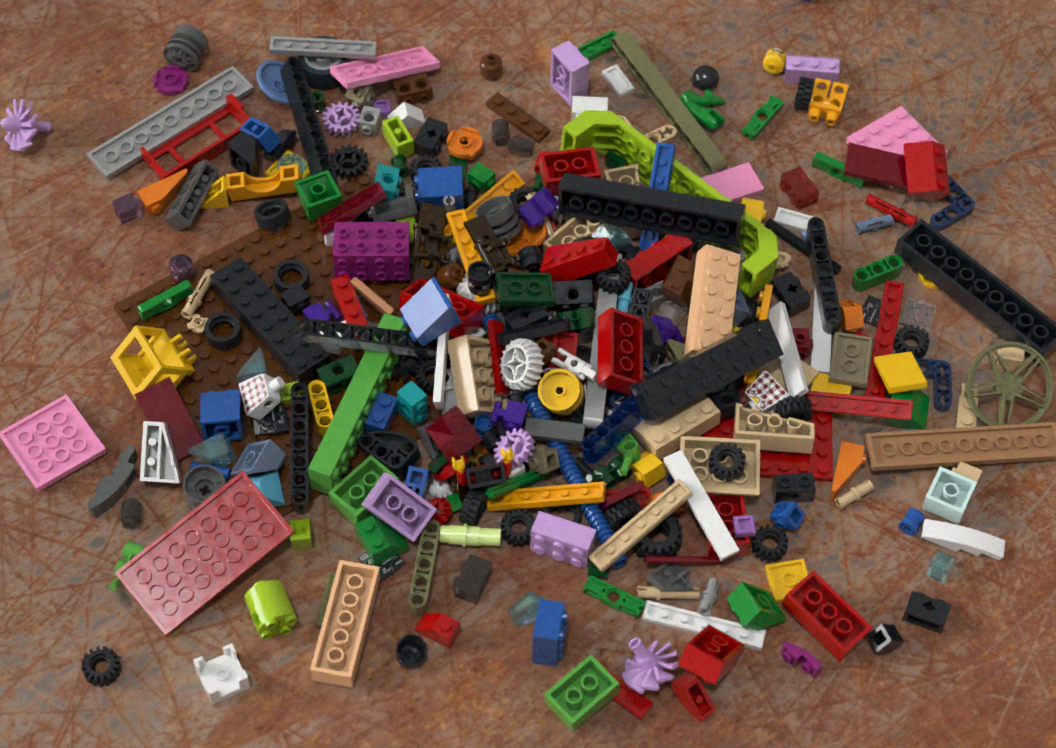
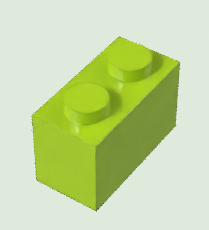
(398, 136)

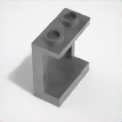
(395, 207)

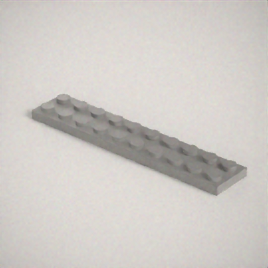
(168, 122)

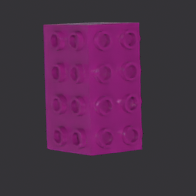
(372, 250)

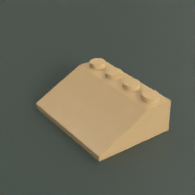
(473, 375)
(664, 434)
(697, 454)

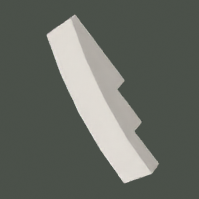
(964, 538)

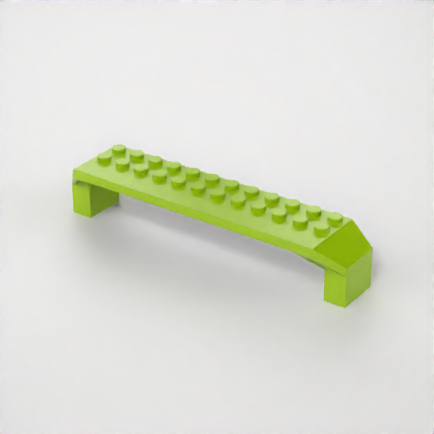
(610, 132)

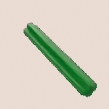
(513, 483)

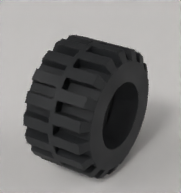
(666, 547)

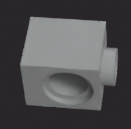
(370, 120)

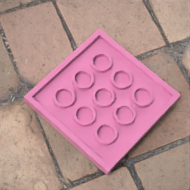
(891, 132)
(52, 443)

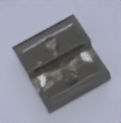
(651, 340)

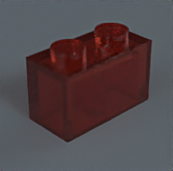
(799, 188)

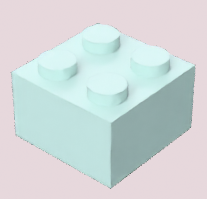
(949, 495)

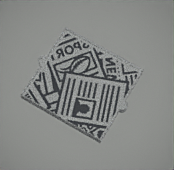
(918, 313)

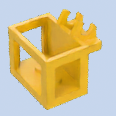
(155, 361)

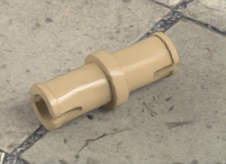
(854, 494)

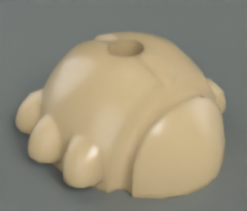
(783, 260)

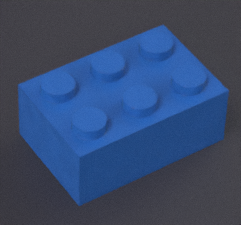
(549, 633)

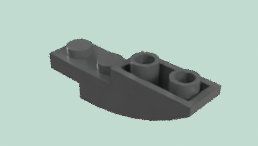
(113, 487)

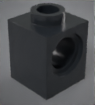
(726, 402)

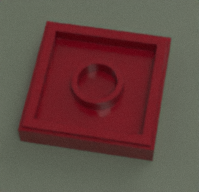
(620, 495)

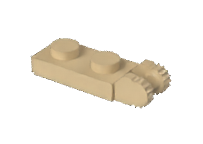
(965, 416)

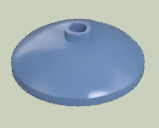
(270, 80)

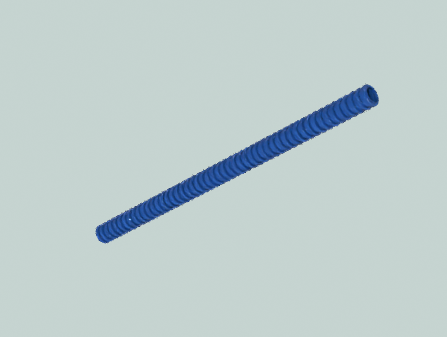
(567, 465)

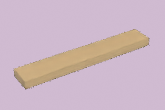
(640, 525)

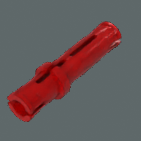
(896, 213)

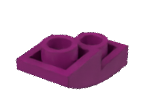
(796, 655)

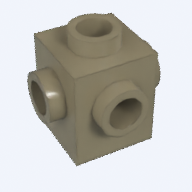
(361, 96)
(543, 459)

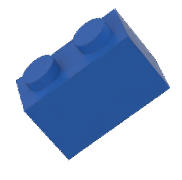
(264, 135)
(382, 413)

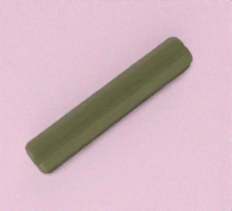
(325, 598)

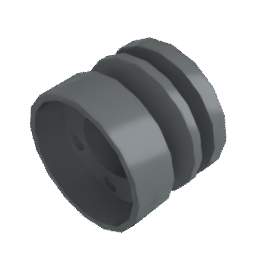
(185, 47)
(501, 216)
(200, 481)

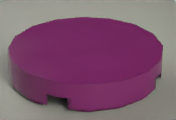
(171, 80)

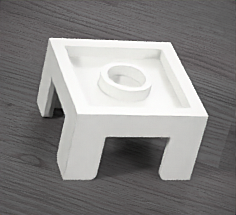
(222, 675)

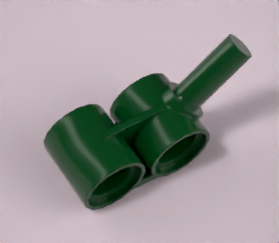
(580, 318)
(611, 475)

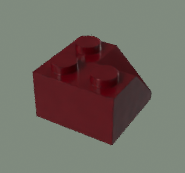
(453, 434)

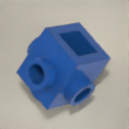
(787, 515)

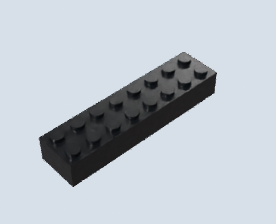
(267, 320)
(706, 370)

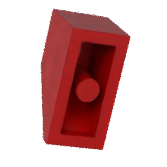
(439, 628)
(693, 695)

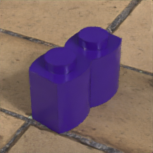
(538, 207)

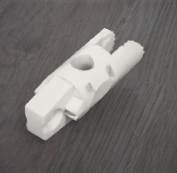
(575, 366)

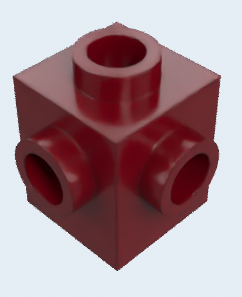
(803, 341)

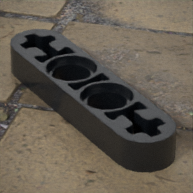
(534, 330)

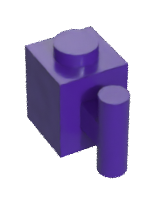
(317, 312)
(667, 329)
(513, 416)

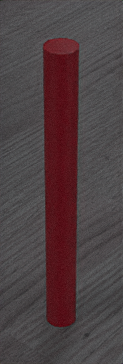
(698, 560)

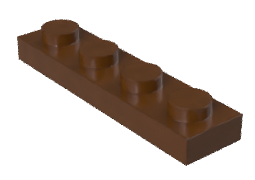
(518, 118)

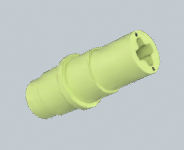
(470, 535)

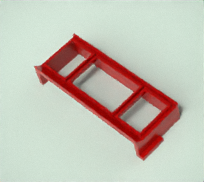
(209, 153)

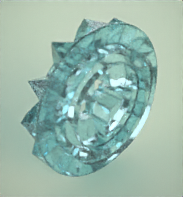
(292, 158)

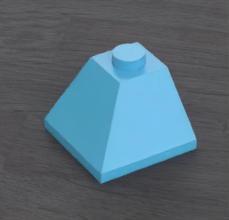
(270, 486)

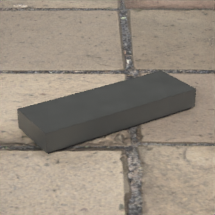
(555, 430)

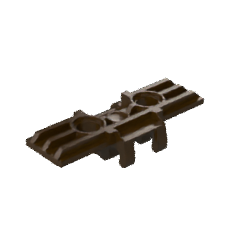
(434, 242)
(491, 250)

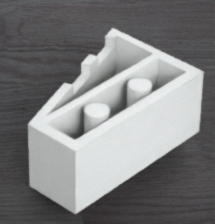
(158, 454)

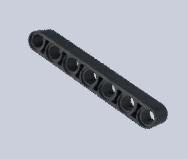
(817, 235)
(299, 455)

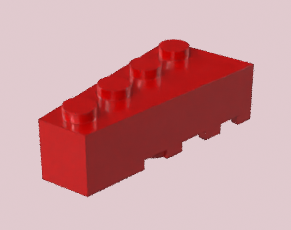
(578, 259)

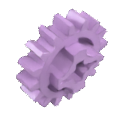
(341, 119)
(521, 444)

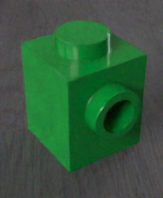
(481, 177)

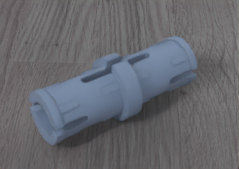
(884, 221)

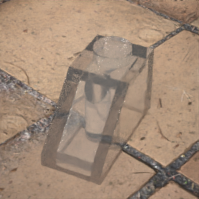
(673, 311)

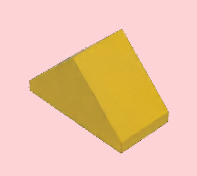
(217, 195)

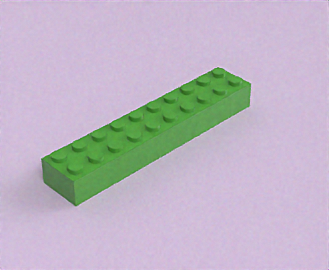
(349, 420)

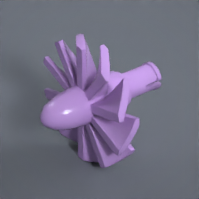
(21, 127)
(647, 668)

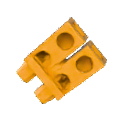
(826, 107)

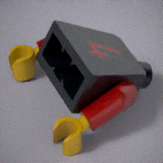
(484, 474)

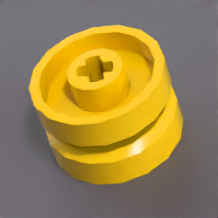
(550, 392)

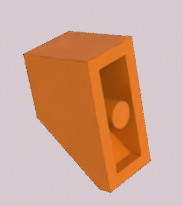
(851, 315)

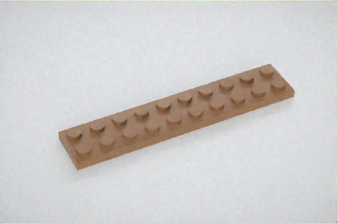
(963, 444)

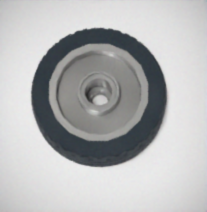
(318, 70)

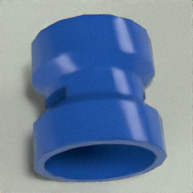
(482, 424)
(912, 521)

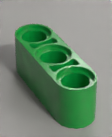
(877, 273)

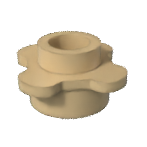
(197, 328)

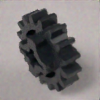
(349, 161)

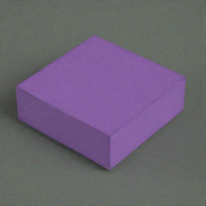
(384, 105)
(744, 526)

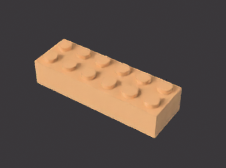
(712, 297)
(345, 624)

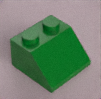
(318, 194)
(919, 413)
(379, 540)
(755, 607)

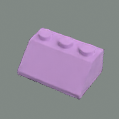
(810, 67)

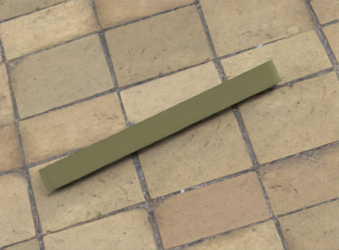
(668, 103)

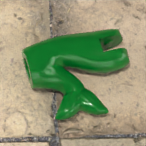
(704, 115)

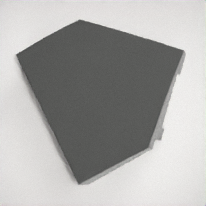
(670, 578)

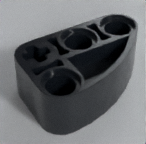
(394, 446)

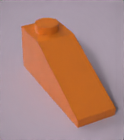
(161, 193)
(848, 464)

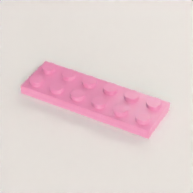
(385, 67)

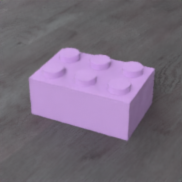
(569, 71)
(399, 506)
(562, 539)

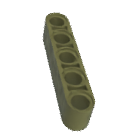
(424, 576)

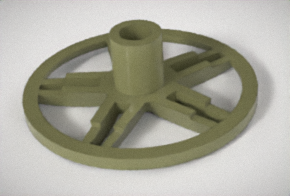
(1009, 384)

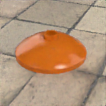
(527, 236)

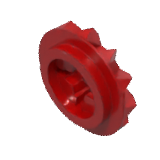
(445, 508)

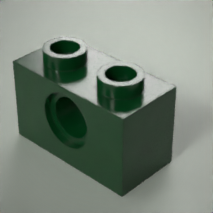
(335, 383)

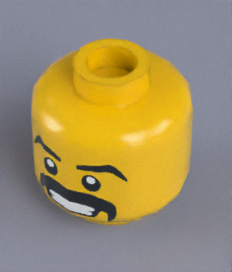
(774, 61)

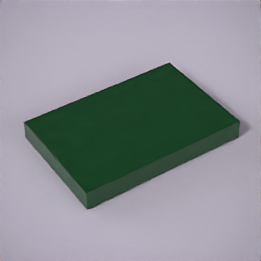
(524, 289)

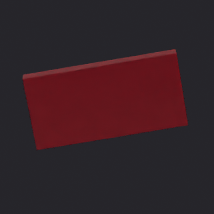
(875, 165)
(351, 207)
(164, 404)

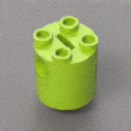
(270, 608)

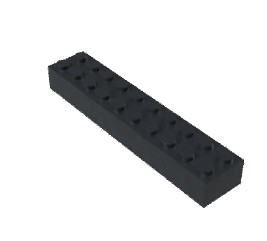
(652, 209)
(976, 289)

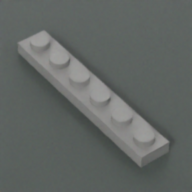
(323, 47)

